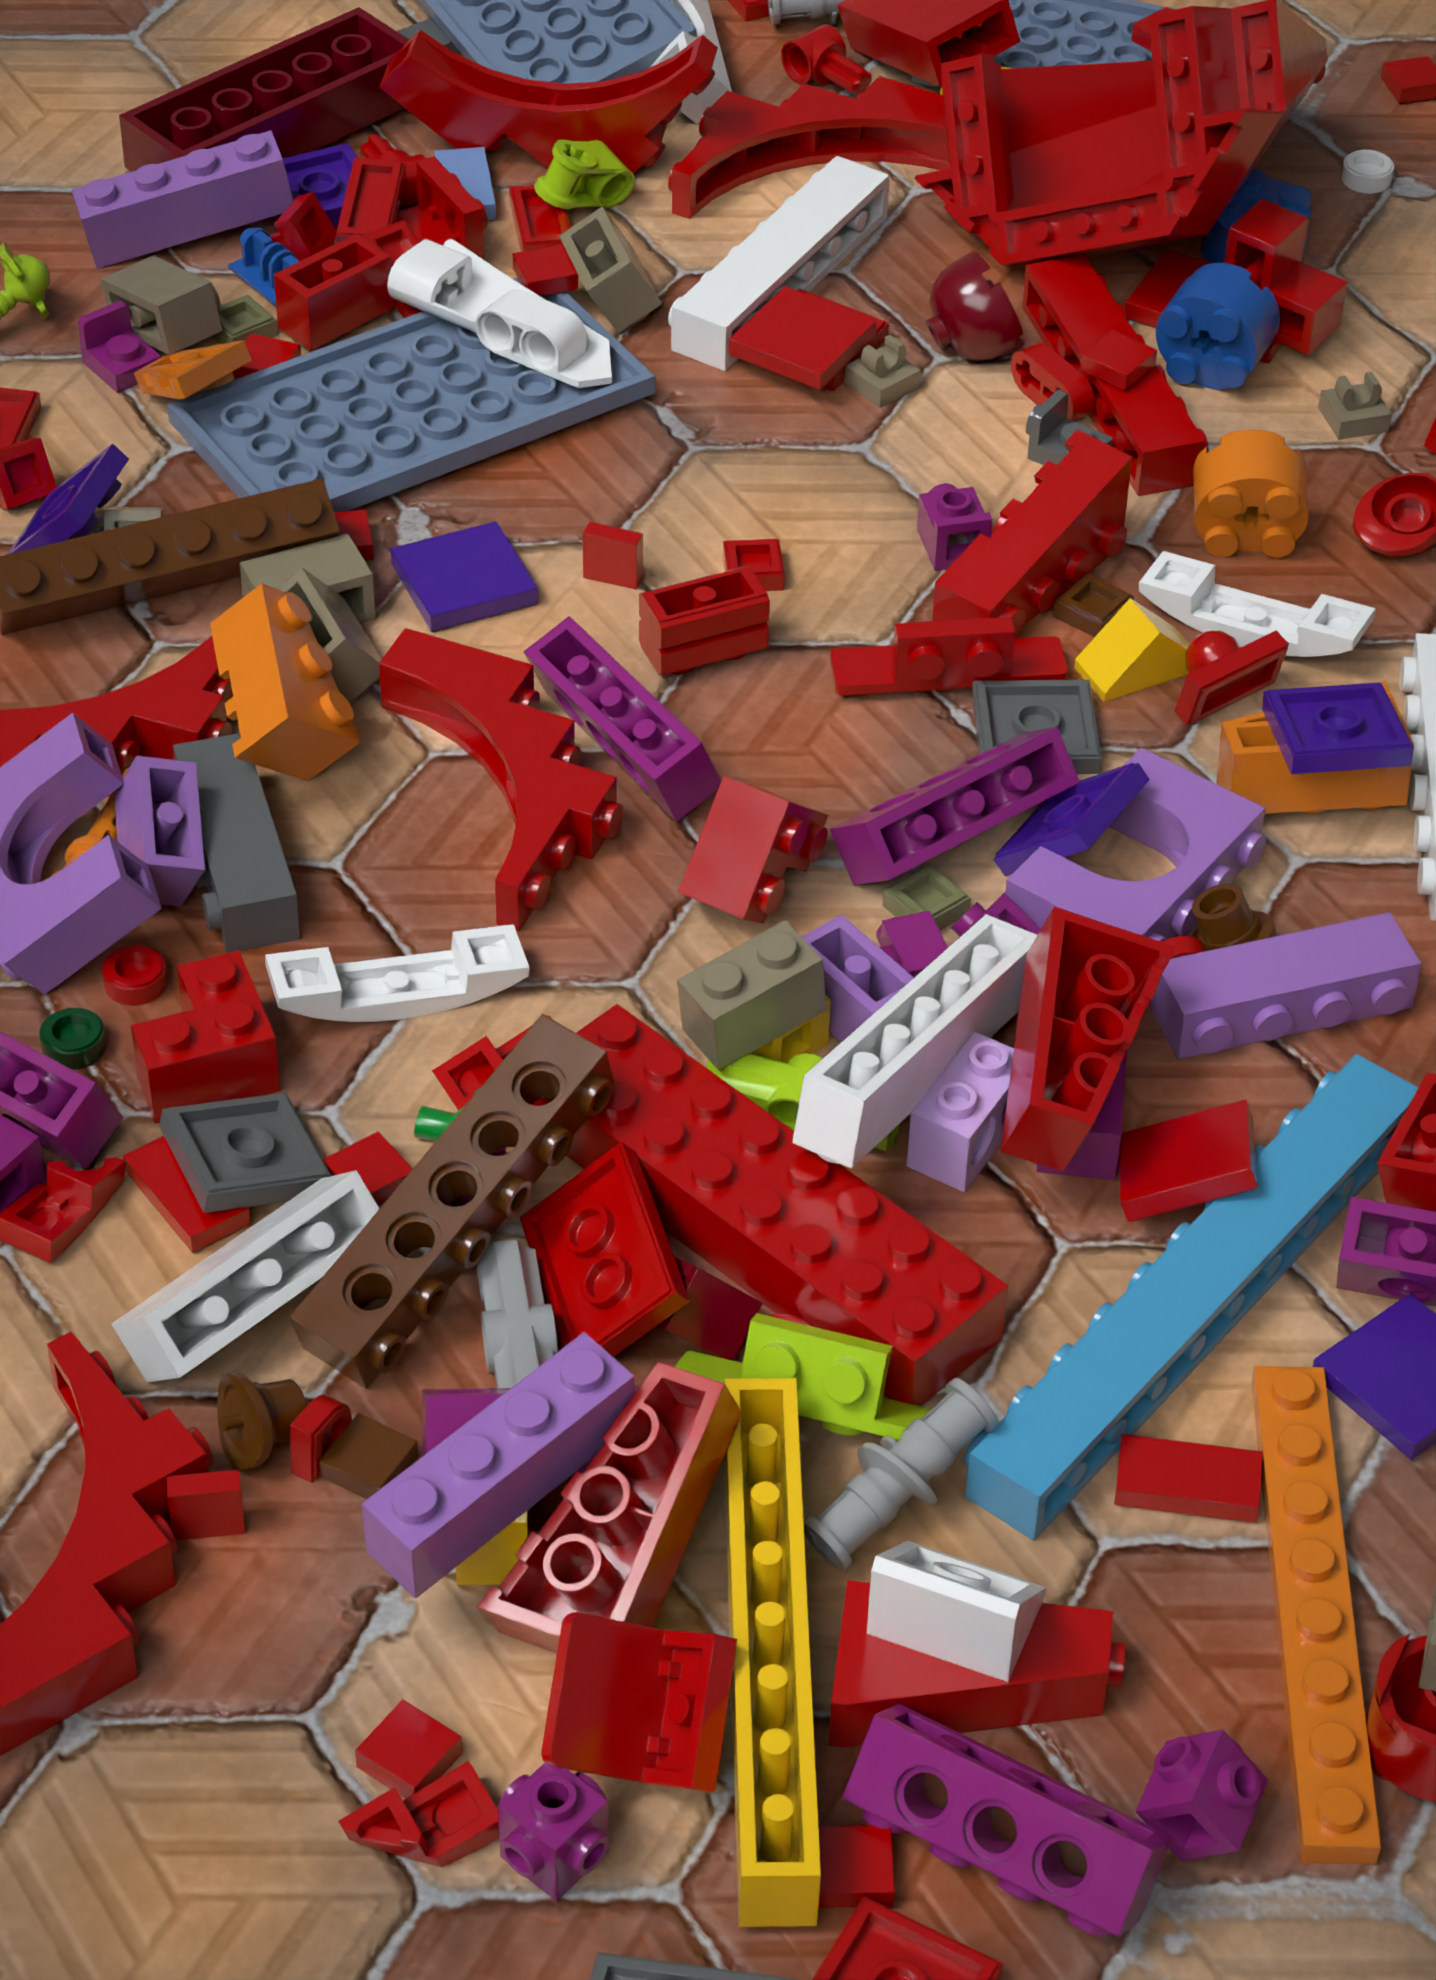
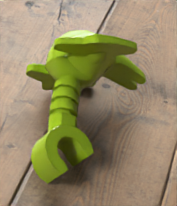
(24, 281)

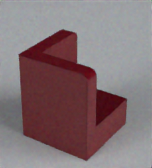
(716, 1314)

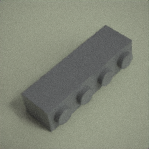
(243, 859)

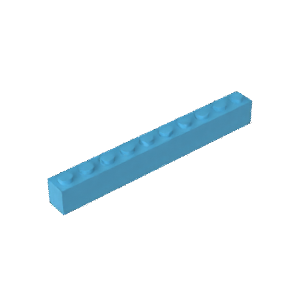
(1184, 1302)

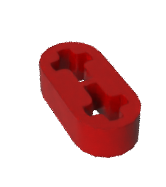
(1042, 372)

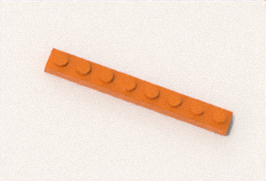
(1314, 1619)

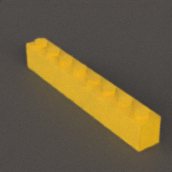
(772, 1661)

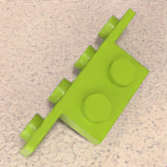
(835, 1373)

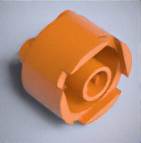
(1250, 495)

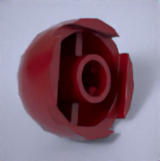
(973, 312)

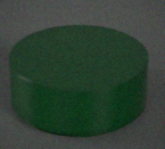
(73, 1037)

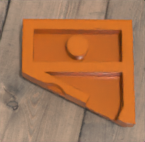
(192, 370)

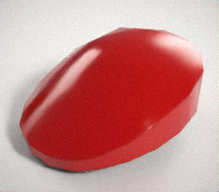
(1398, 515)

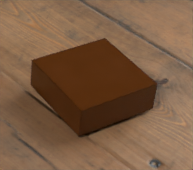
(1090, 604)
(367, 1456)

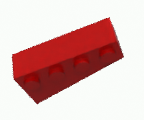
(1044, 542)
(1074, 1024)
(625, 1517)

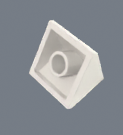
(951, 1608)

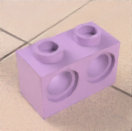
(962, 1114)

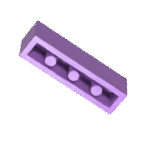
(183, 199)
(1285, 985)
(496, 1465)

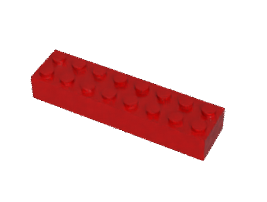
(785, 1219)

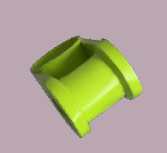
(584, 176)

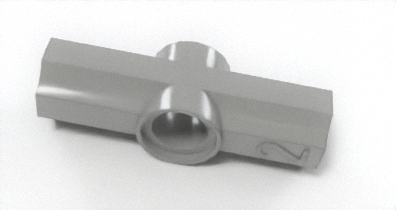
(515, 1320)

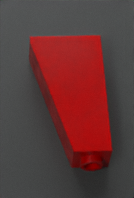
(928, 32)
(1056, 1677)

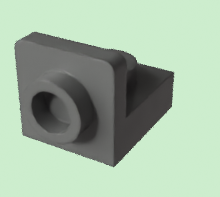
(1051, 428)

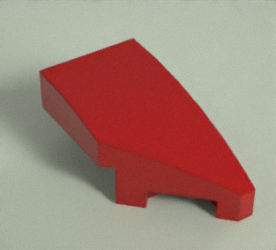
(58, 1212)
(431, 1825)

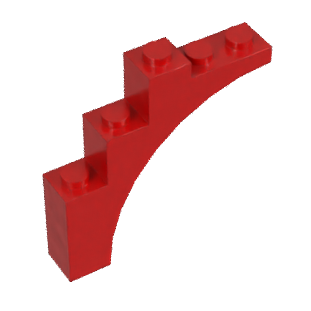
(484, 106)
(812, 127)
(139, 719)
(530, 754)
(75, 1628)

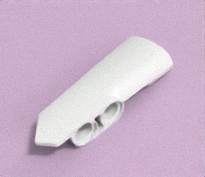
(502, 312)

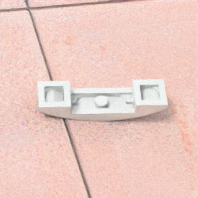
(1189, 593)
(400, 986)

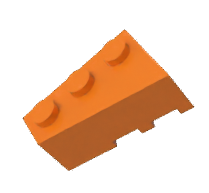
(281, 685)
(1256, 770)

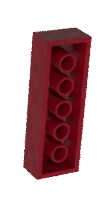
(299, 89)

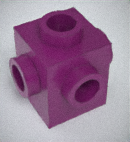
(1202, 1794)
(553, 1827)

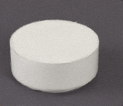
(1367, 171)

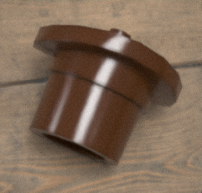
(1227, 918)
(255, 1417)

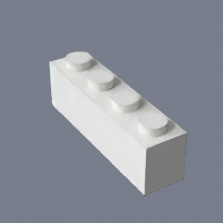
(246, 1278)

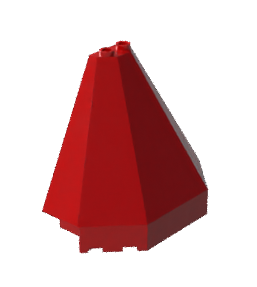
(1122, 149)

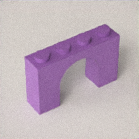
(1179, 814)
(95, 900)

